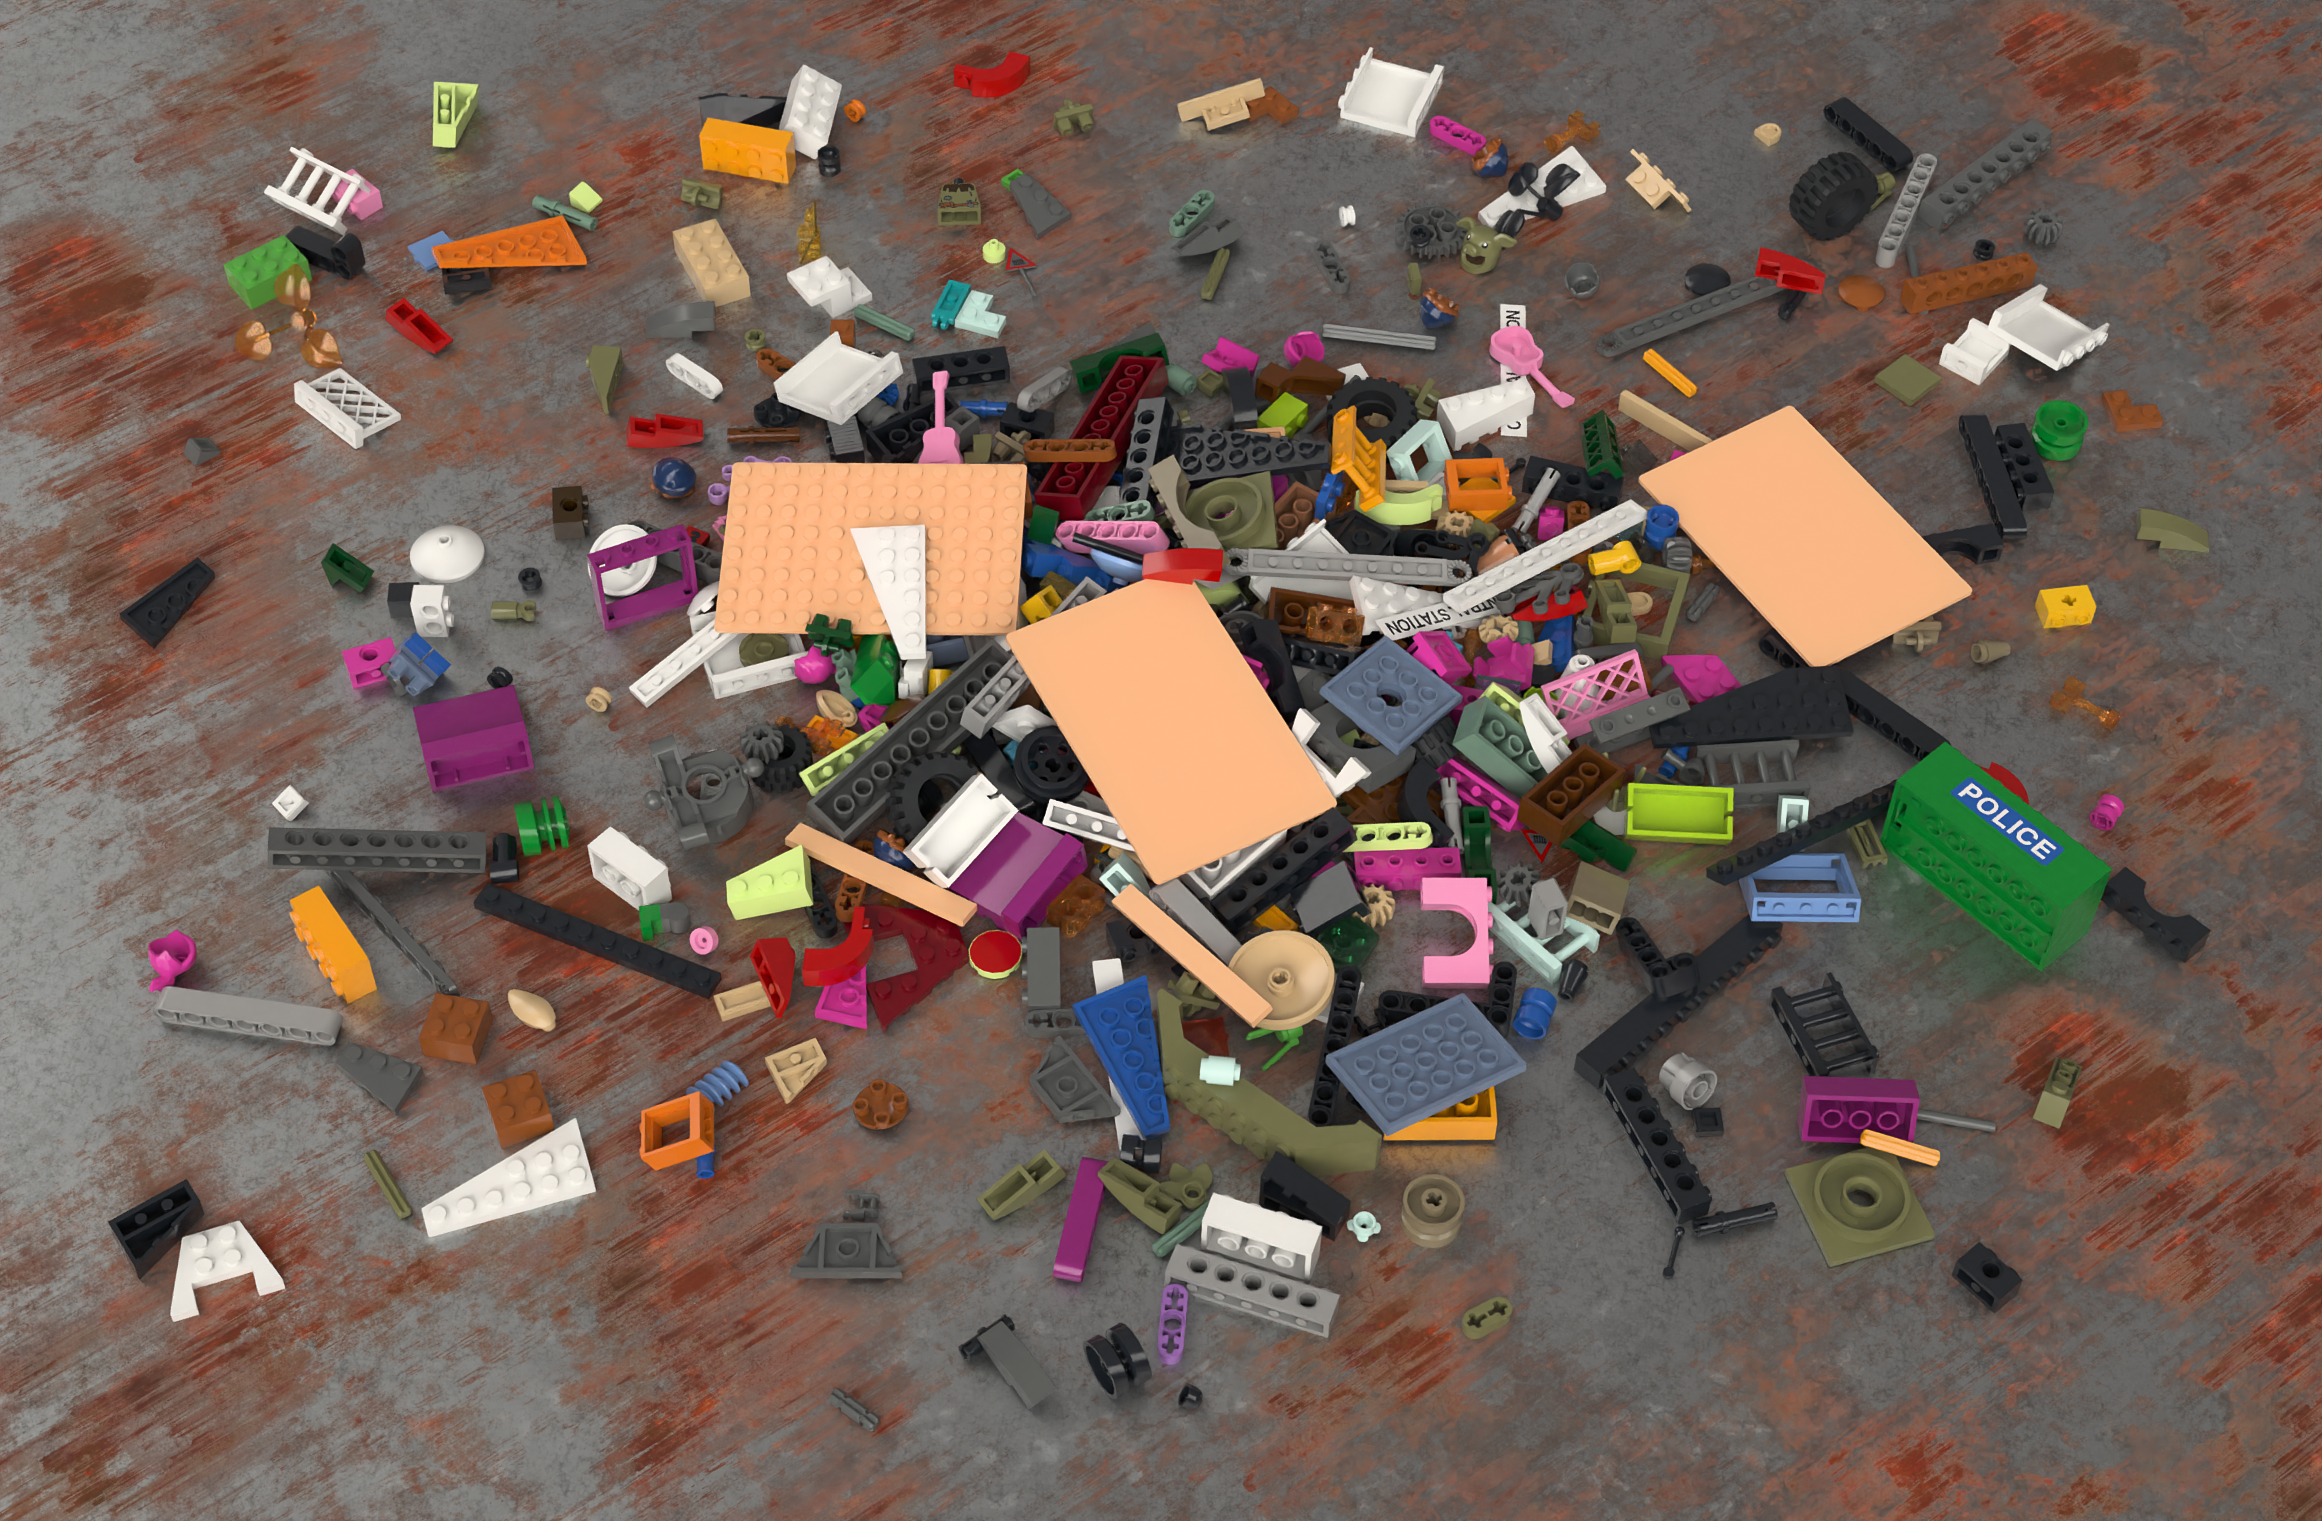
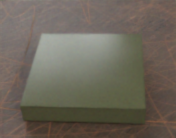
(1907, 379)

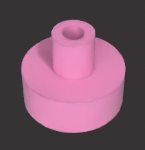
(704, 940)

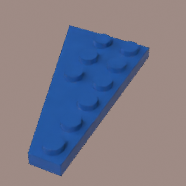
(1125, 1040)

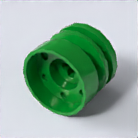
(542, 825)

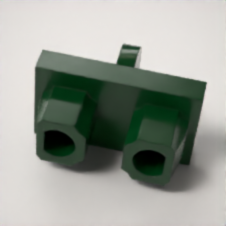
(828, 638)

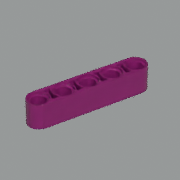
(1080, 1221)

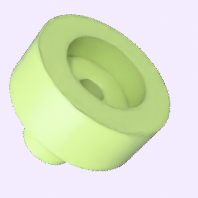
(994, 251)

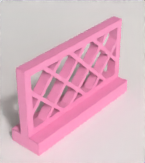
(1577, 721)

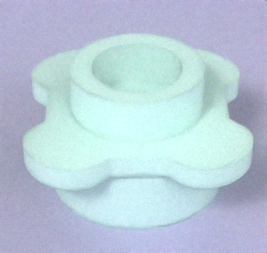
(1367, 1219)

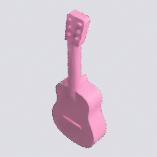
(1517, 350)
(941, 442)

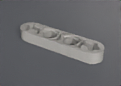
(1044, 389)

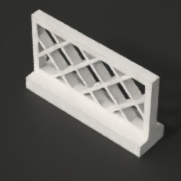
(332, 414)

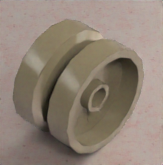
(1432, 1211)

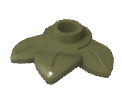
(1185, 1183)

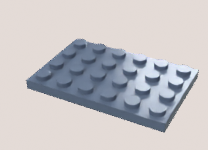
(1425, 1064)

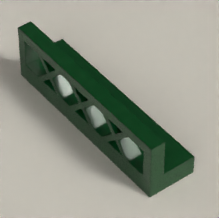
(1606, 442)

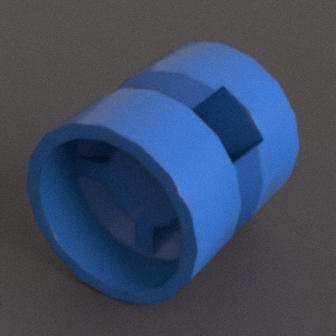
(1660, 525)
(1534, 1013)

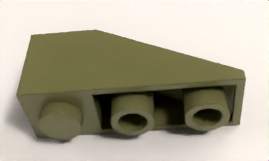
(2057, 1092)

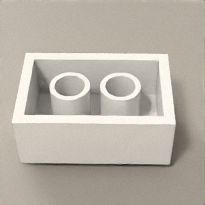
(629, 870)

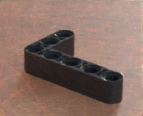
(1501, 988)

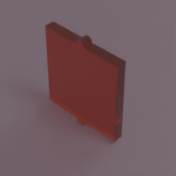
(1207, 1035)

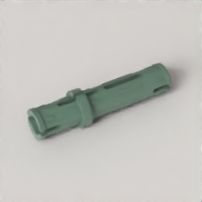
(571, 215)

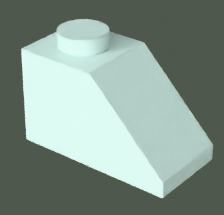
(1791, 811)
(1123, 873)

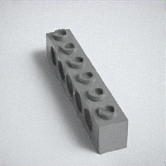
(1258, 1302)

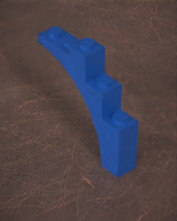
(1041, 558)

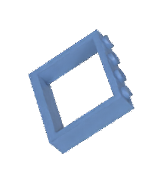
(1804, 906)

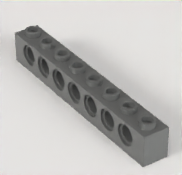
(1985, 174)
(376, 850)

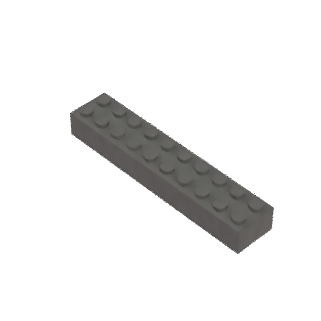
(860, 791)

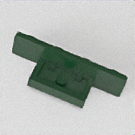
(1596, 843)

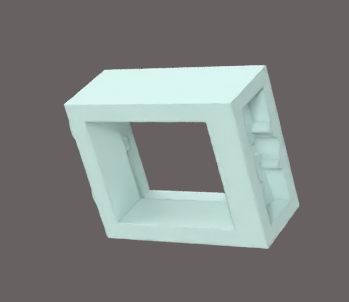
(1435, 446)

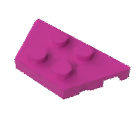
(1701, 675)

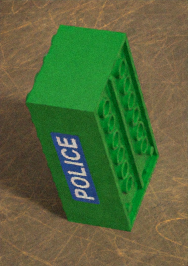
(1994, 856)

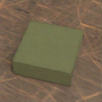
(1414, 279)
(1210, 382)

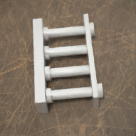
(316, 211)

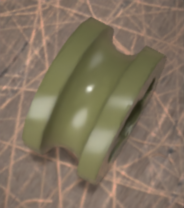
(757, 344)

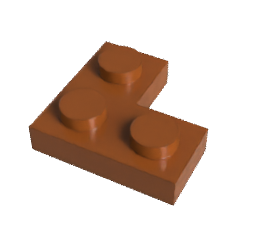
(1274, 104)
(2129, 417)

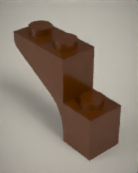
(1306, 378)

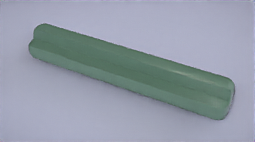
(884, 322)
(1180, 1231)

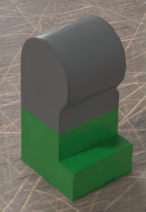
(663, 919)

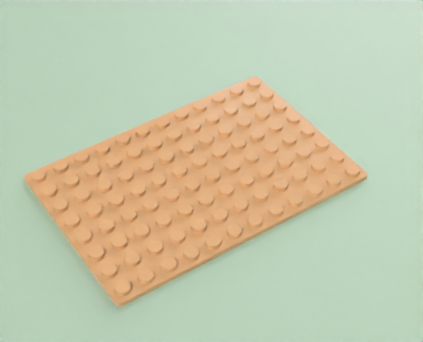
(1805, 537)
(795, 553)
(1170, 725)

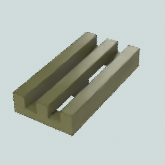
(1859, 851)

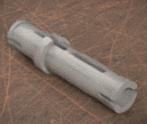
(1530, 510)
(1451, 806)

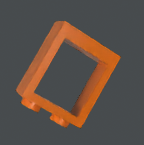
(1476, 499)
(701, 1140)

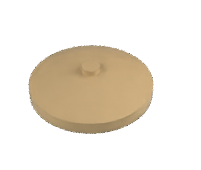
(1289, 973)

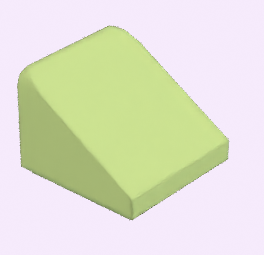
(584, 198)

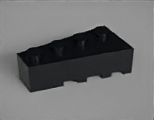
(902, 436)

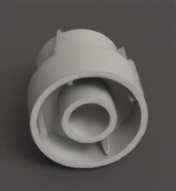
(1688, 1080)

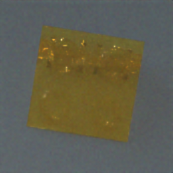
(809, 236)

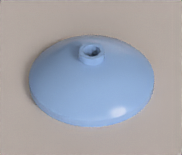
(1121, 569)

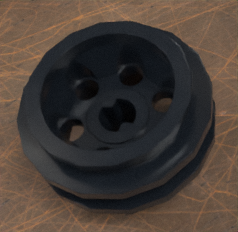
(1041, 783)

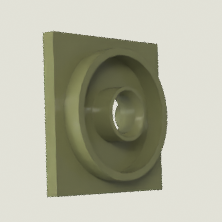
(1253, 518)
(1852, 1231)

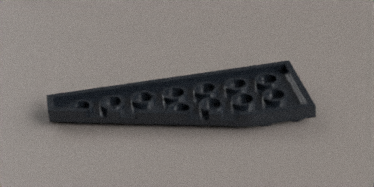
(1222, 454)
(1775, 708)

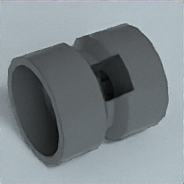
(876, 412)

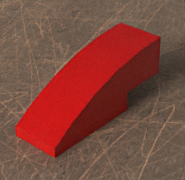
(1789, 271)
(417, 326)
(663, 431)
(1183, 565)
(1524, 609)

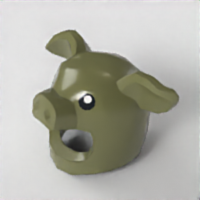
(1482, 241)

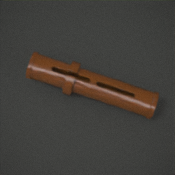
(756, 435)

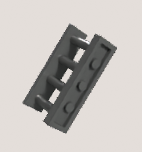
(1631, 724)
(1761, 793)

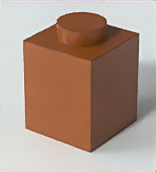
(846, 331)

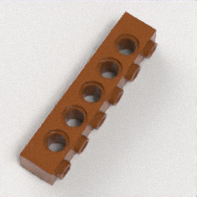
(1968, 283)

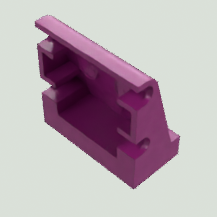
(473, 738)
(1021, 874)

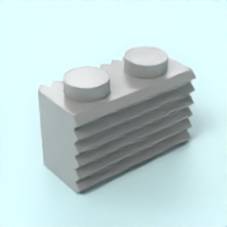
(1547, 909)

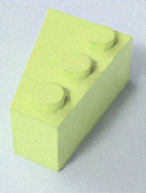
(452, 111)
(772, 886)

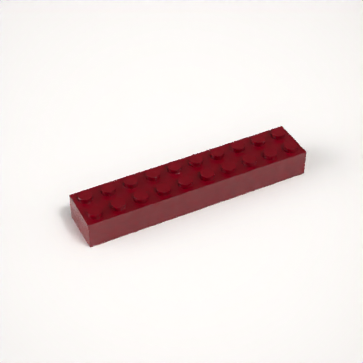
(1076, 486)

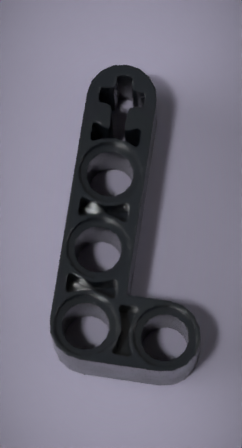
(339, 258)
(1660, 975)

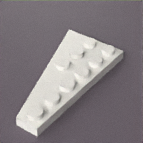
(1582, 188)
(897, 573)
(1384, 599)
(534, 1177)

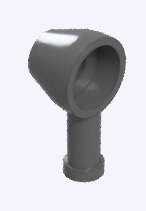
(1691, 772)

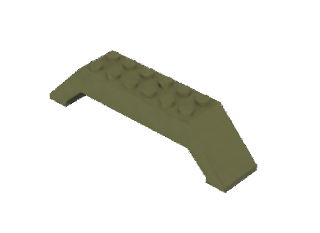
(1253, 1115)

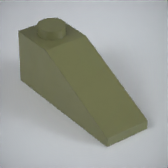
(605, 370)

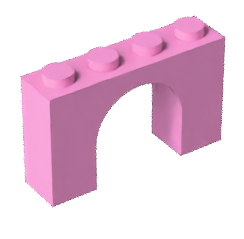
(1470, 899)

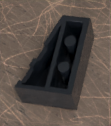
(1302, 1196)

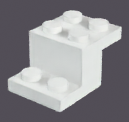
(832, 288)

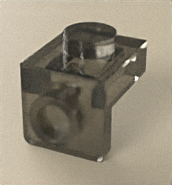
(1638, 457)
(1643, 547)

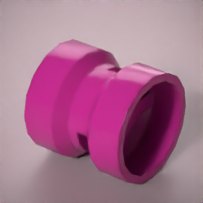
(2106, 812)

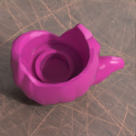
(1303, 344)
(814, 667)
(170, 958)

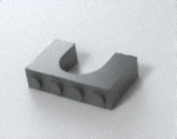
(1379, 760)

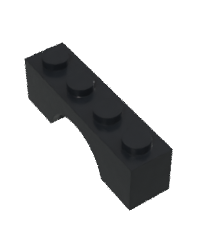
(1976, 543)
(1265, 643)
(2179, 935)

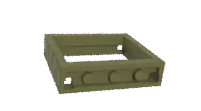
(1653, 575)

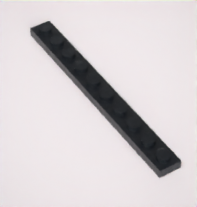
(1801, 836)
(598, 940)

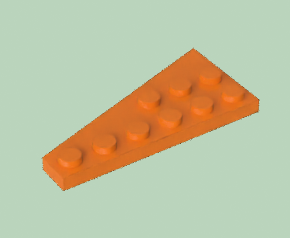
(531, 244)

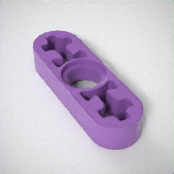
(1176, 1334)

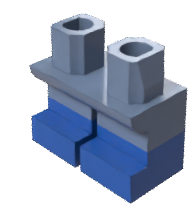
(417, 664)

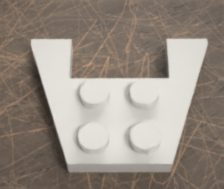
(1353, 771)
(216, 1257)

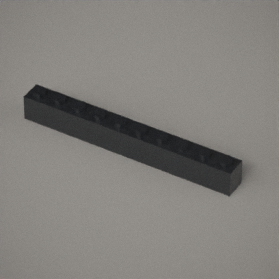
(1657, 1017)

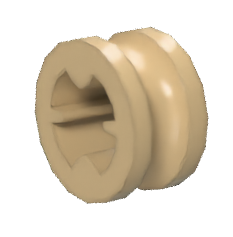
(598, 699)

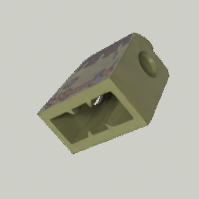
(959, 204)

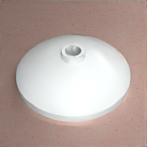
(447, 554)
(624, 581)

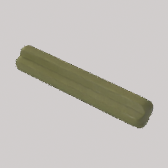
(1215, 273)
(387, 1184)

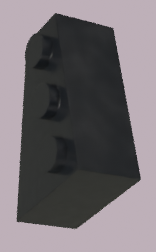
(156, 1226)

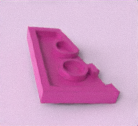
(845, 1002)

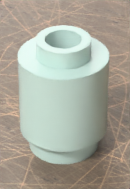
(1219, 1070)

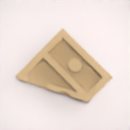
(796, 1067)

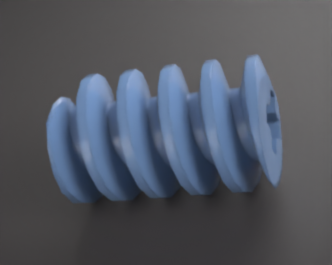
(720, 1083)

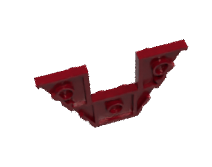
(933, 946)

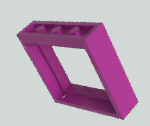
(651, 601)

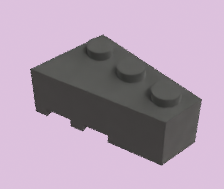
(1042, 968)

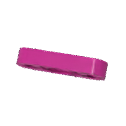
(1445, 128)

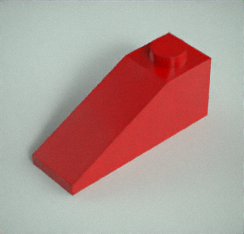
(775, 968)

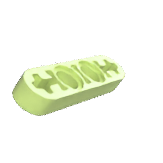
(1382, 832)

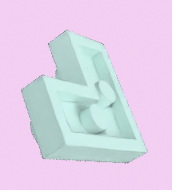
(976, 318)

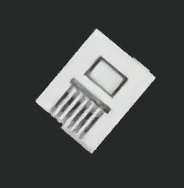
(915, 676)

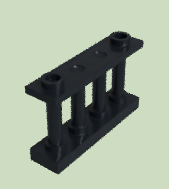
(1807, 1048)

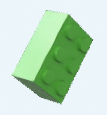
(256, 271)

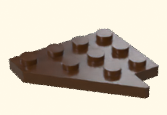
(1381, 804)

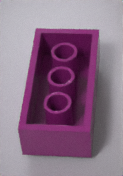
(1845, 1106)

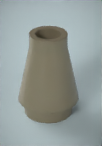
(1986, 651)

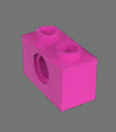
(365, 662)

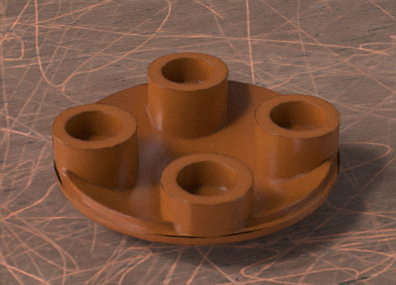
(1861, 292)
(880, 1105)

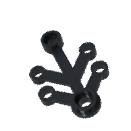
(1466, 550)

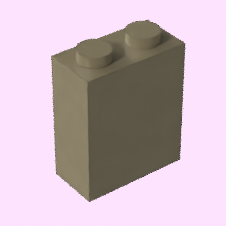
(1596, 897)

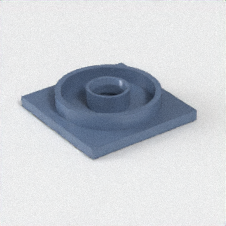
(1396, 673)

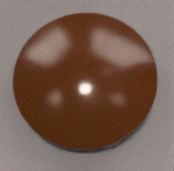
(900, 708)

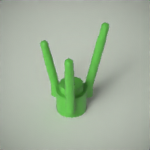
(1290, 1036)

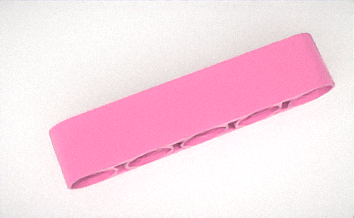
(1135, 536)

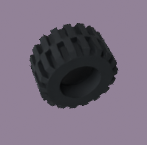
(1436, 743)
(784, 774)

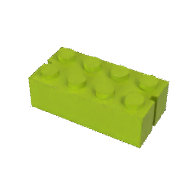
(1678, 813)

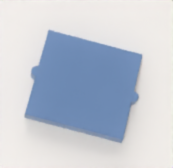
(423, 249)

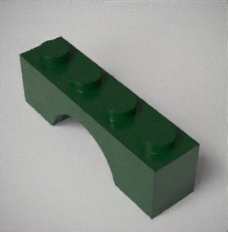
(1094, 368)
(1477, 846)

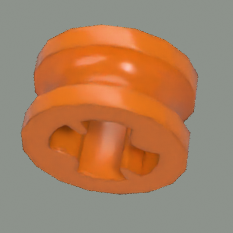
(855, 110)

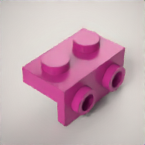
(1230, 355)

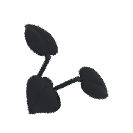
(1556, 182)

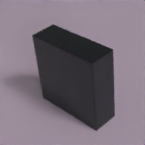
(1707, 1122)

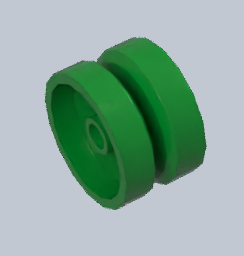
(2059, 430)

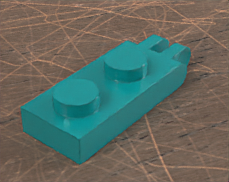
(950, 303)

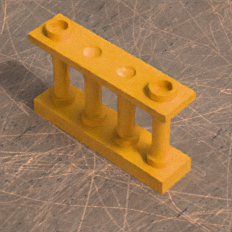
(1359, 458)

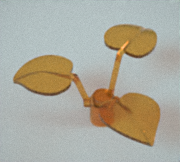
(291, 288)

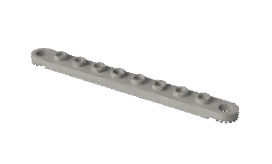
(1343, 566)

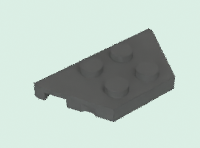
(1069, 1087)
(847, 1252)

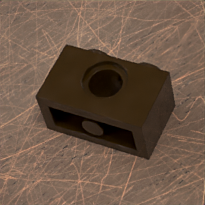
(569, 512)

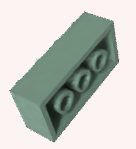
(1498, 746)

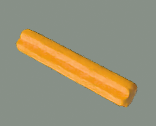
(1670, 373)
(1900, 1147)

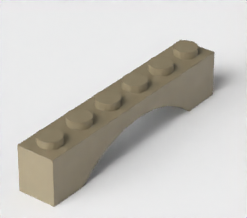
(1173, 488)

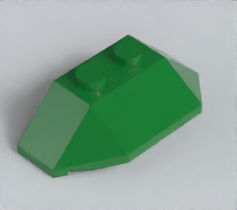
(876, 671)

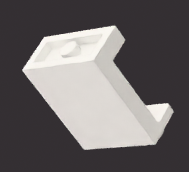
(1975, 353)

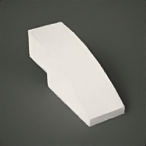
(1544, 732)

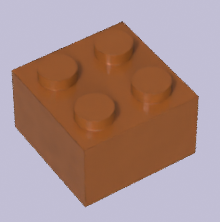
(456, 1028)
(518, 1109)

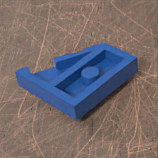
(1327, 496)

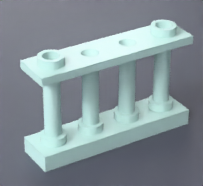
(1531, 948)

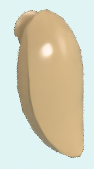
(836, 707)
(532, 1010)

